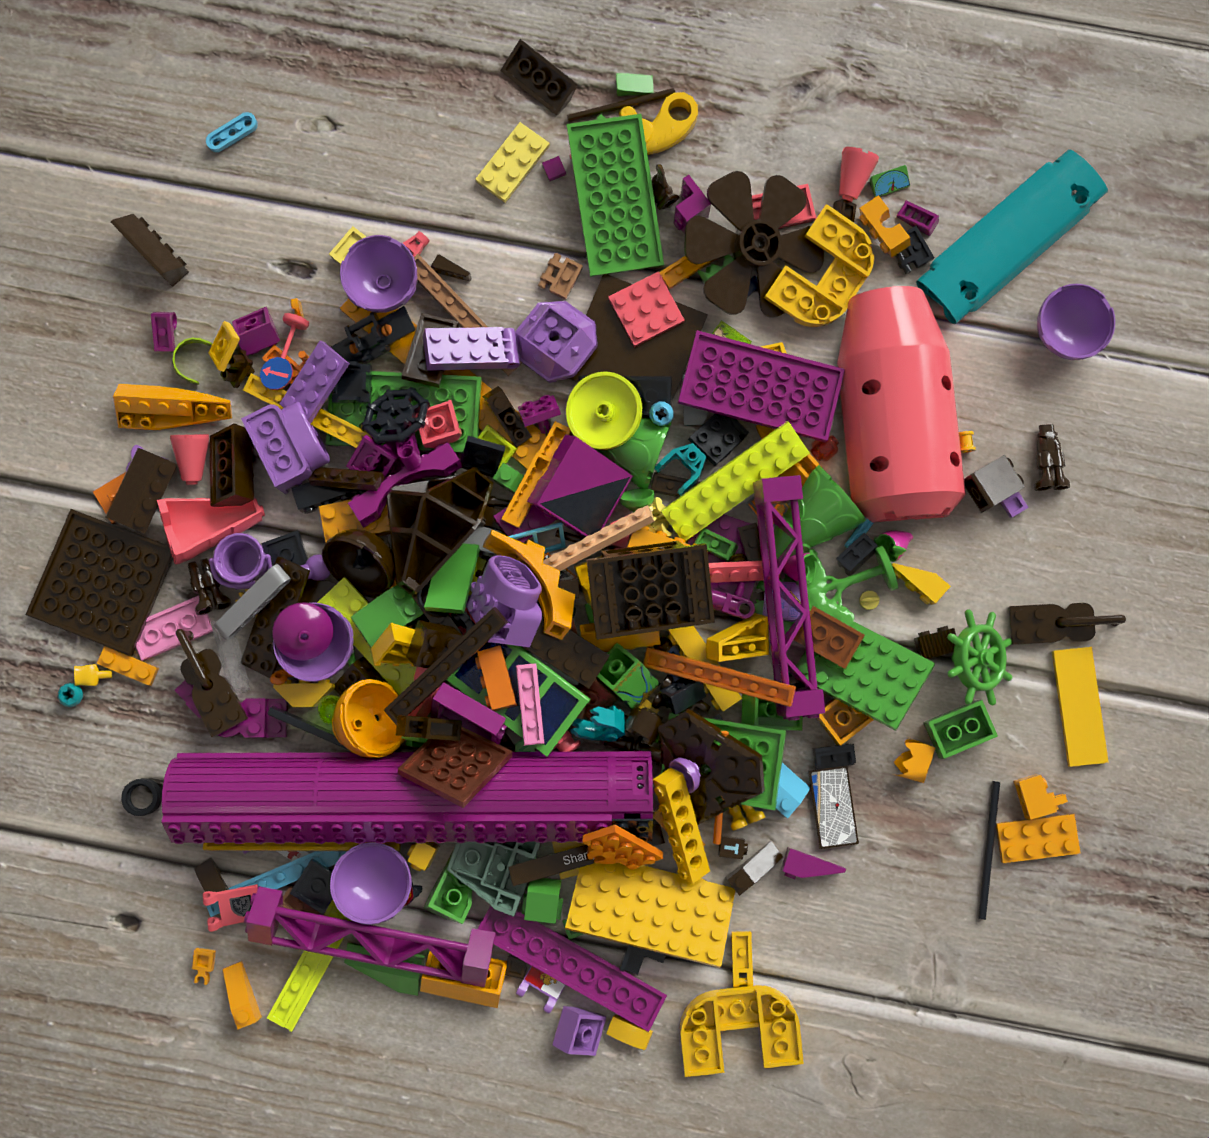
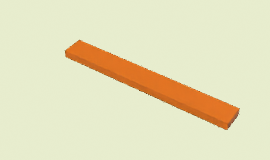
(719, 676)

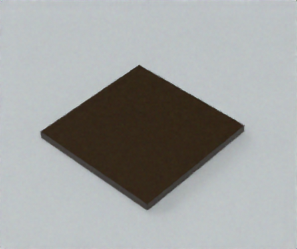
(659, 356)
(101, 582)

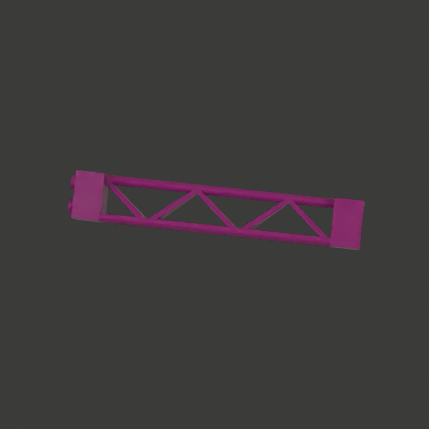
(781, 490)
(386, 946)

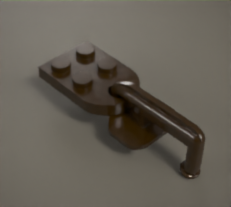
(1053, 623)
(219, 705)

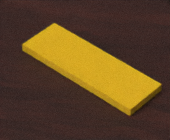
(1080, 706)

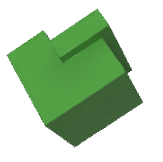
(543, 901)

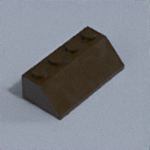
(151, 248)
(231, 467)
(140, 489)

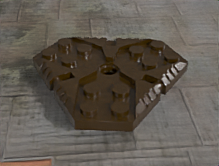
(725, 770)

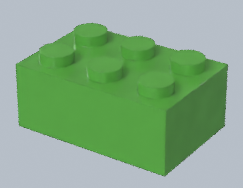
(960, 729)

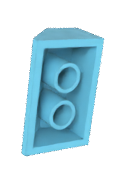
(790, 792)

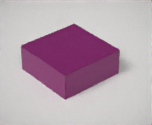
(554, 168)

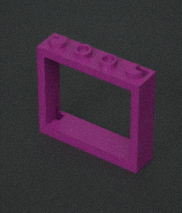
(454, 705)

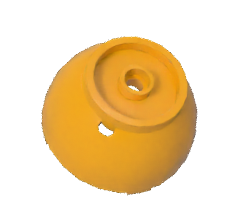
(359, 706)

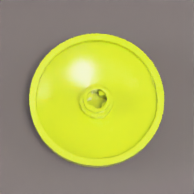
(604, 410)

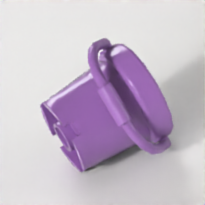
(239, 561)

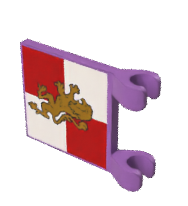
(543, 983)

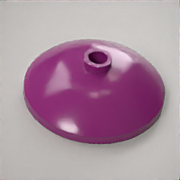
(299, 620)

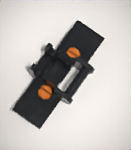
(378, 342)

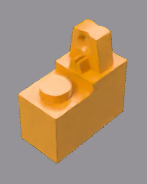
(1034, 797)

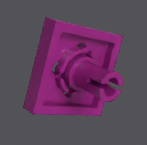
(539, 412)

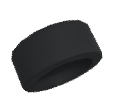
(126, 797)

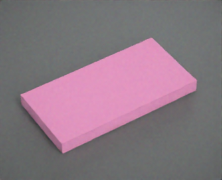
(161, 628)

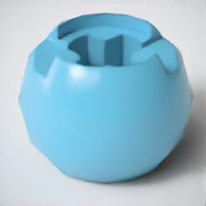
(655, 417)

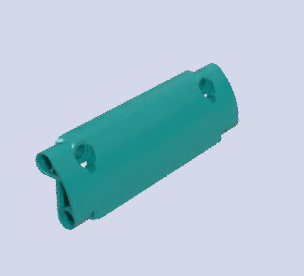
(1012, 235)

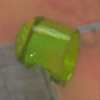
(326, 708)

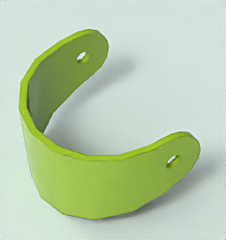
(181, 344)

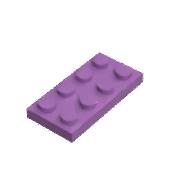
(316, 380)

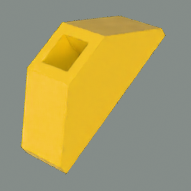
(305, 693)

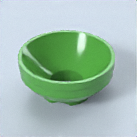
(637, 498)

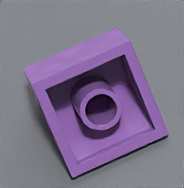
(579, 1031)

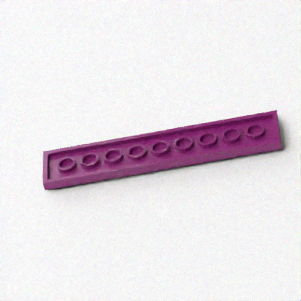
(575, 967)

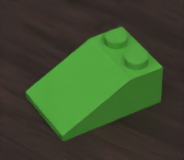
(391, 607)
(763, 713)

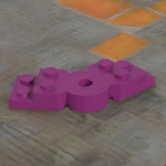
(258, 723)

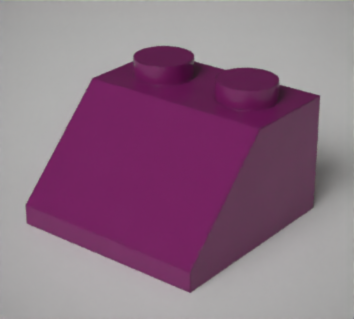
(256, 331)

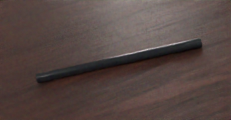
(989, 850)

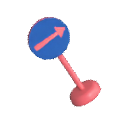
(278, 371)

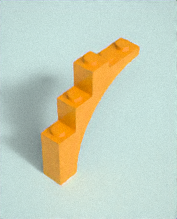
(555, 602)

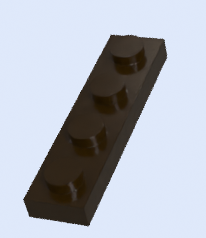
(346, 478)

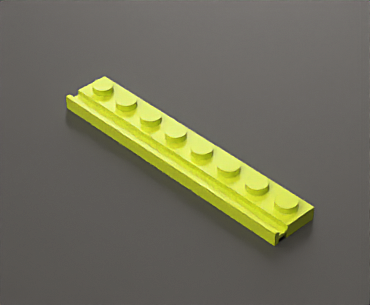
(303, 981)

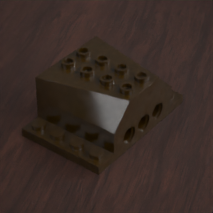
(650, 589)

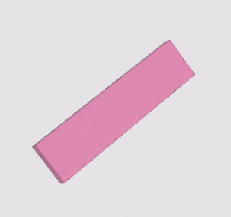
(530, 704)

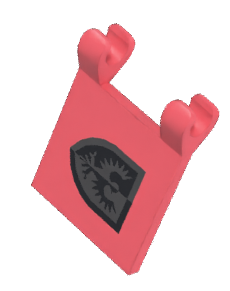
(232, 905)

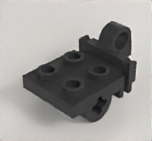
(718, 437)

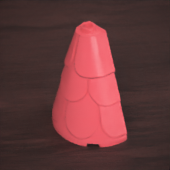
(196, 526)

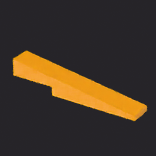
(519, 506)

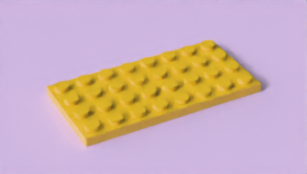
(652, 911)

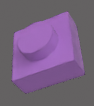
(1014, 504)

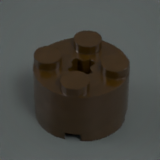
(645, 723)

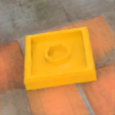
(223, 346)

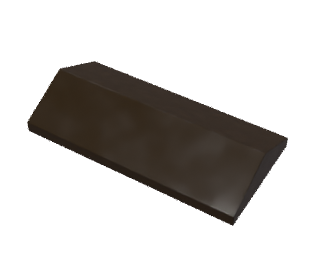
(539, 77)

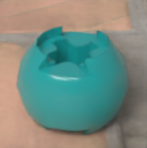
(63, 696)

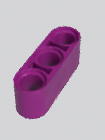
(409, 452)

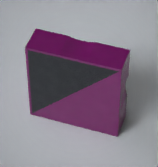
(580, 487)

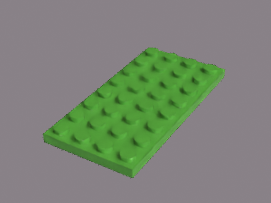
(615, 195)
(462, 390)

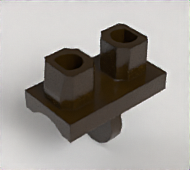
(239, 368)

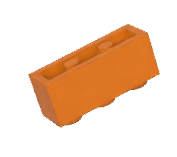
(495, 678)

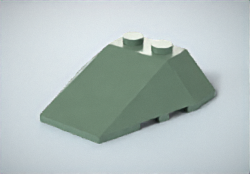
(487, 873)

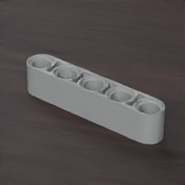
(252, 602)

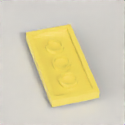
(512, 162)

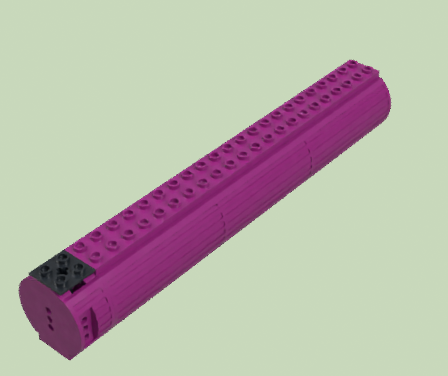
(365, 799)

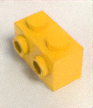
(422, 855)

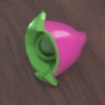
(894, 543)
(810, 567)

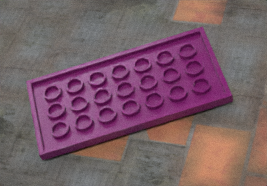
(761, 385)

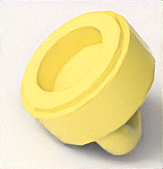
(869, 600)

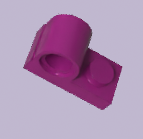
(163, 330)

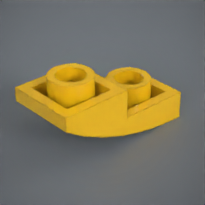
(628, 1032)

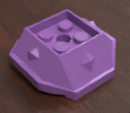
(556, 358)

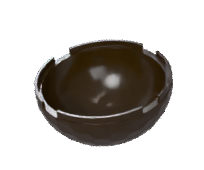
(341, 553)

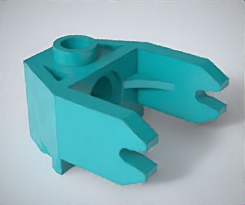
(683, 454)
(605, 726)

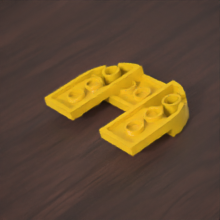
(852, 265)
(739, 1009)

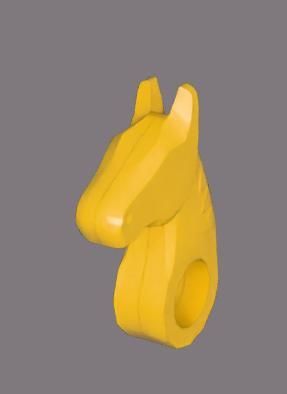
(664, 130)

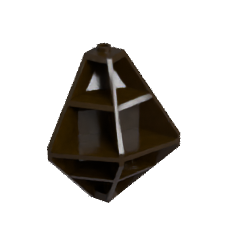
(432, 522)

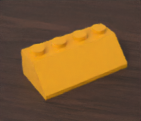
(455, 989)

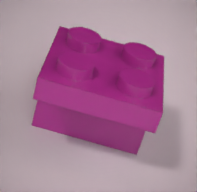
(693, 204)
(376, 457)

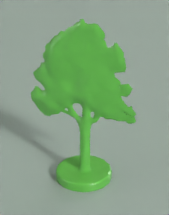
(818, 588)

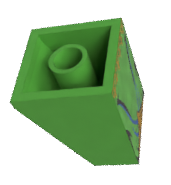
(627, 677)

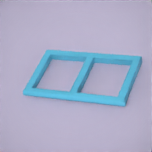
(534, 533)

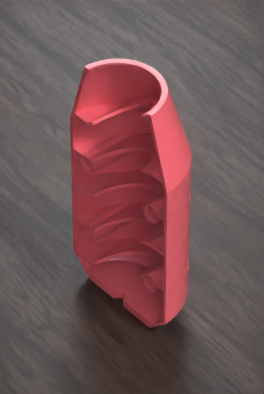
(899, 408)

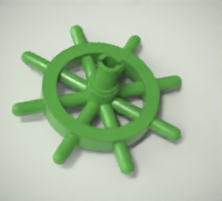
(979, 657)

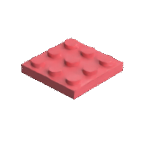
(646, 309)

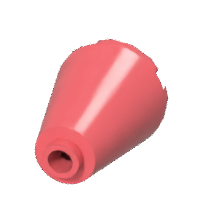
(855, 171)
(190, 455)

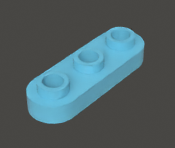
(236, 125)

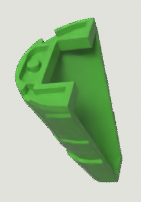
(640, 452)
(823, 513)

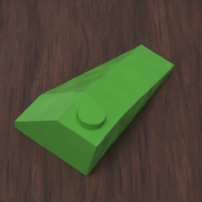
(449, 897)
(396, 979)

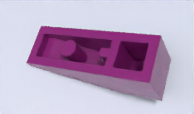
(805, 865)

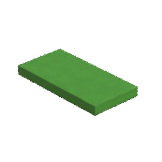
(452, 582)

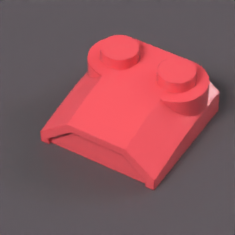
(440, 425)

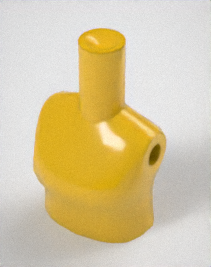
(89, 675)

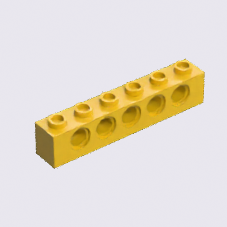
(681, 825)

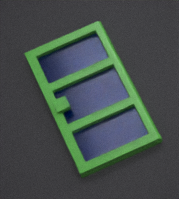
(558, 698)

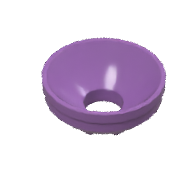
(690, 772)

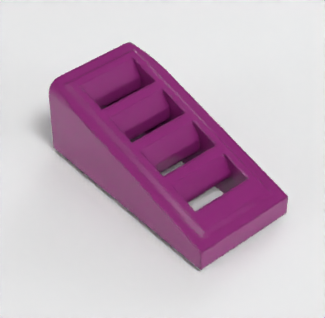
(934, 218)

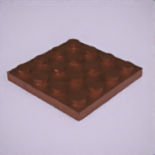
(455, 767)

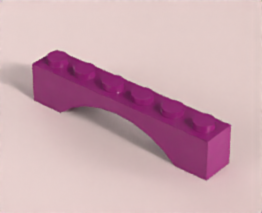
(437, 463)

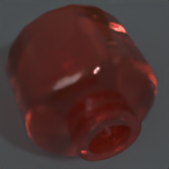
(824, 450)

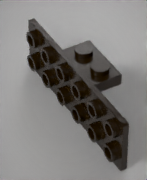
(259, 650)

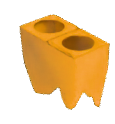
(916, 761)

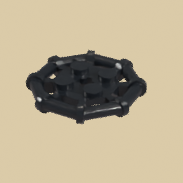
(394, 429)

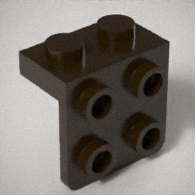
(358, 671)

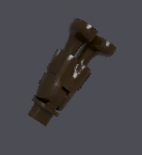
(1050, 457)

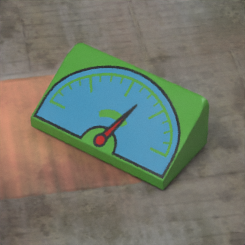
(889, 181)

